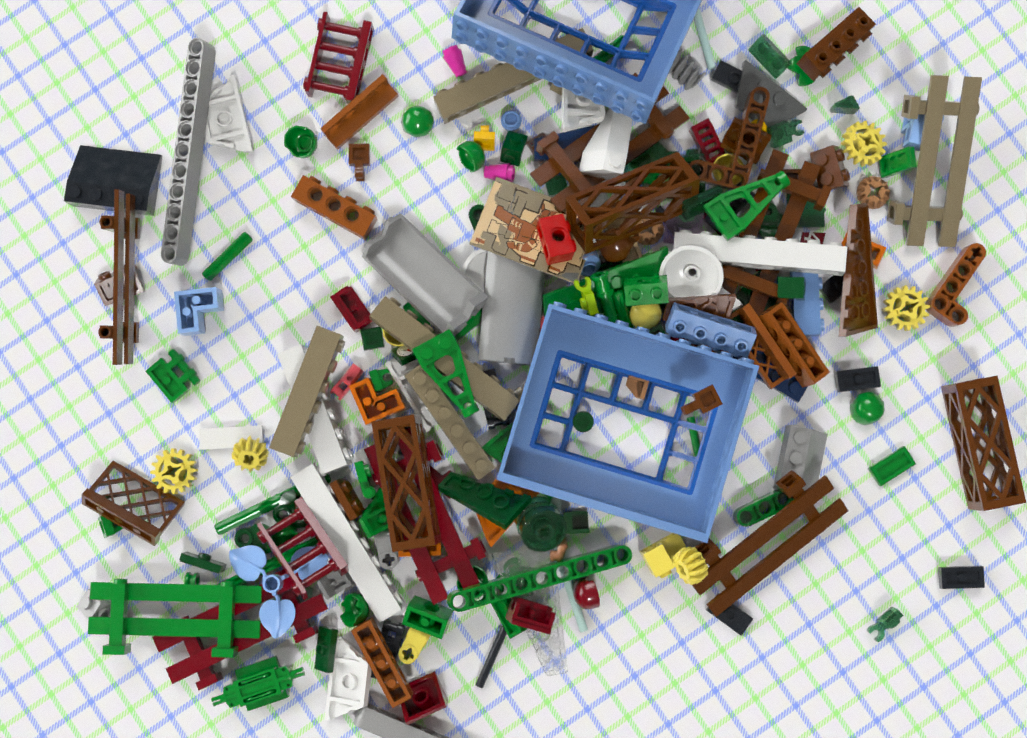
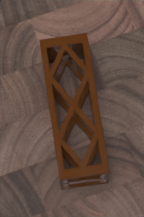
(682, 184)
(998, 440)
(389, 469)

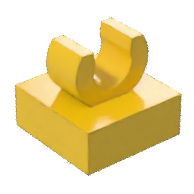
(485, 138)

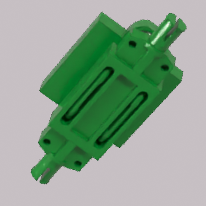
(259, 684)

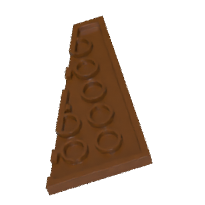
(858, 291)

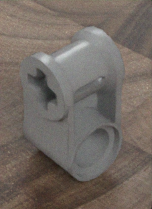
(383, 547)

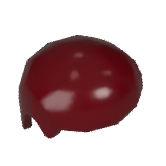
(586, 593)

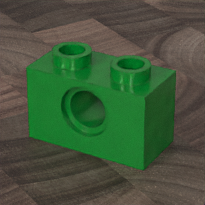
(646, 290)
(427, 617)

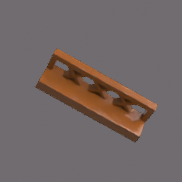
(359, 112)
(767, 345)

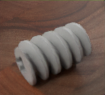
(686, 72)

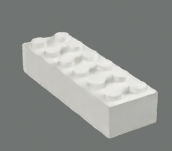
(325, 436)

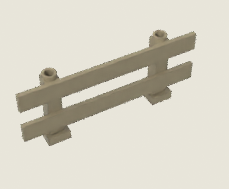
(934, 109)

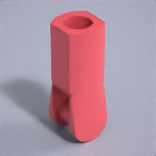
(349, 378)

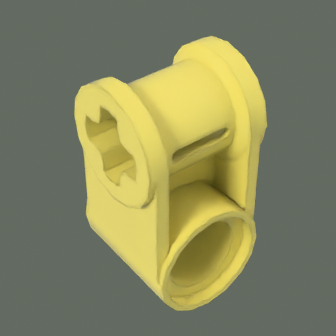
(416, 641)

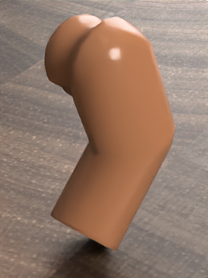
(558, 555)

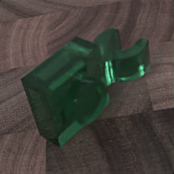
(887, 620)

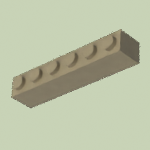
(307, 391)
(449, 422)

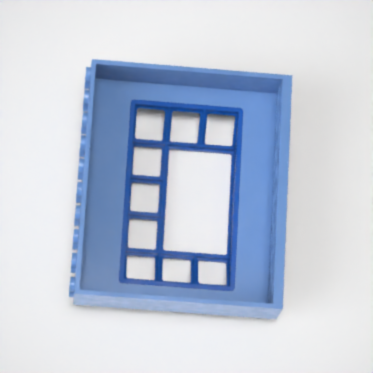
(574, 70)
(645, 356)

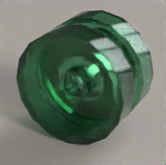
(541, 525)

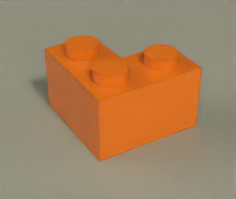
(373, 406)

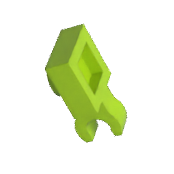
(588, 300)

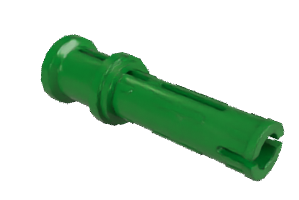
(604, 293)

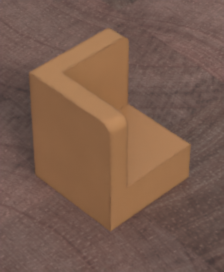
(637, 386)

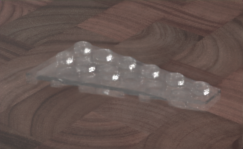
(549, 648)

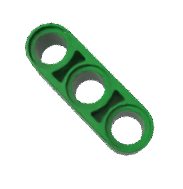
(753, 508)

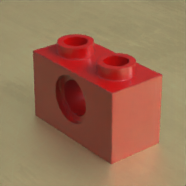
(555, 250)

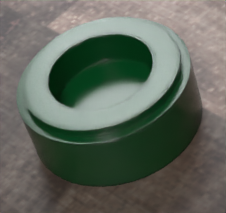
(583, 421)

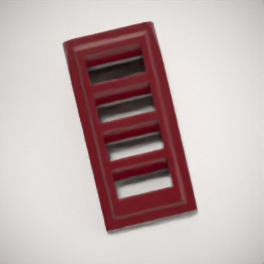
(714, 139)

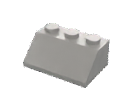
(801, 452)

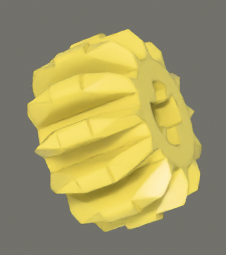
(250, 454)
(690, 565)

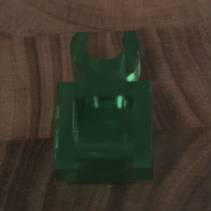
(783, 132)

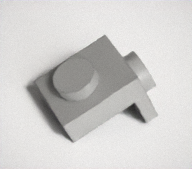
(334, 583)
(94, 608)

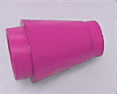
(454, 59)
(503, 171)

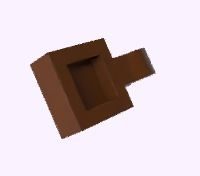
(359, 157)
(704, 400)

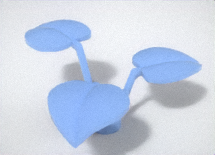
(274, 614)

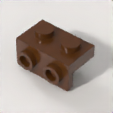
(832, 168)
(347, 498)

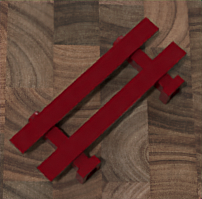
(457, 555)
(200, 658)

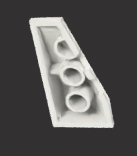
(608, 147)

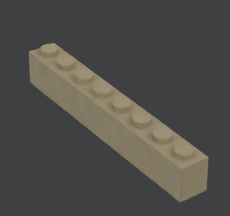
(491, 85)
(411, 333)

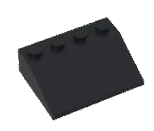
(102, 170)

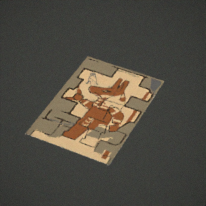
(510, 229)

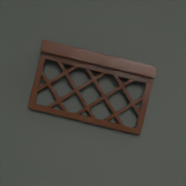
(123, 517)

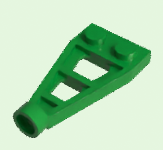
(725, 218)
(437, 348)

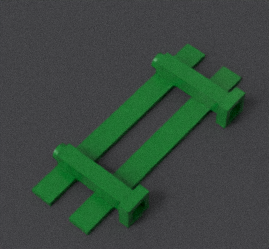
(224, 628)

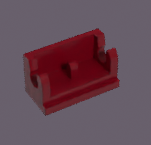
(352, 308)
(530, 615)

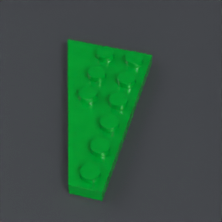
(644, 266)

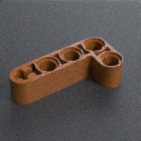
(958, 282)

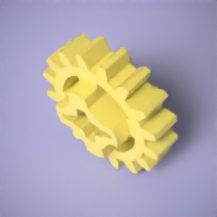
(863, 143)
(901, 299)
(171, 463)

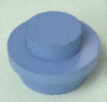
(511, 120)

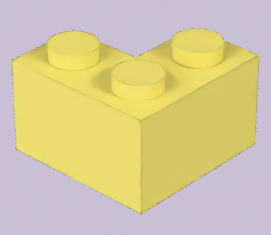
(660, 554)

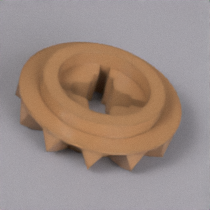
(864, 189)
(647, 238)

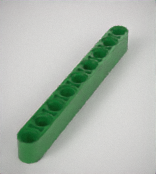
(529, 576)

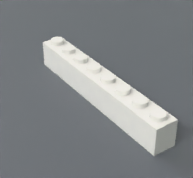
(770, 253)
(344, 535)

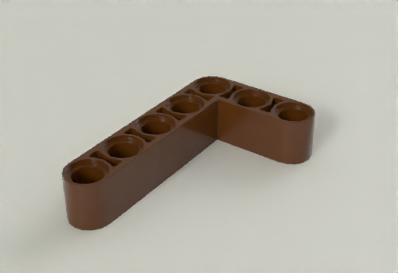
(740, 147)

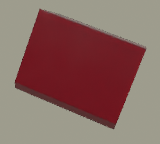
(426, 698)

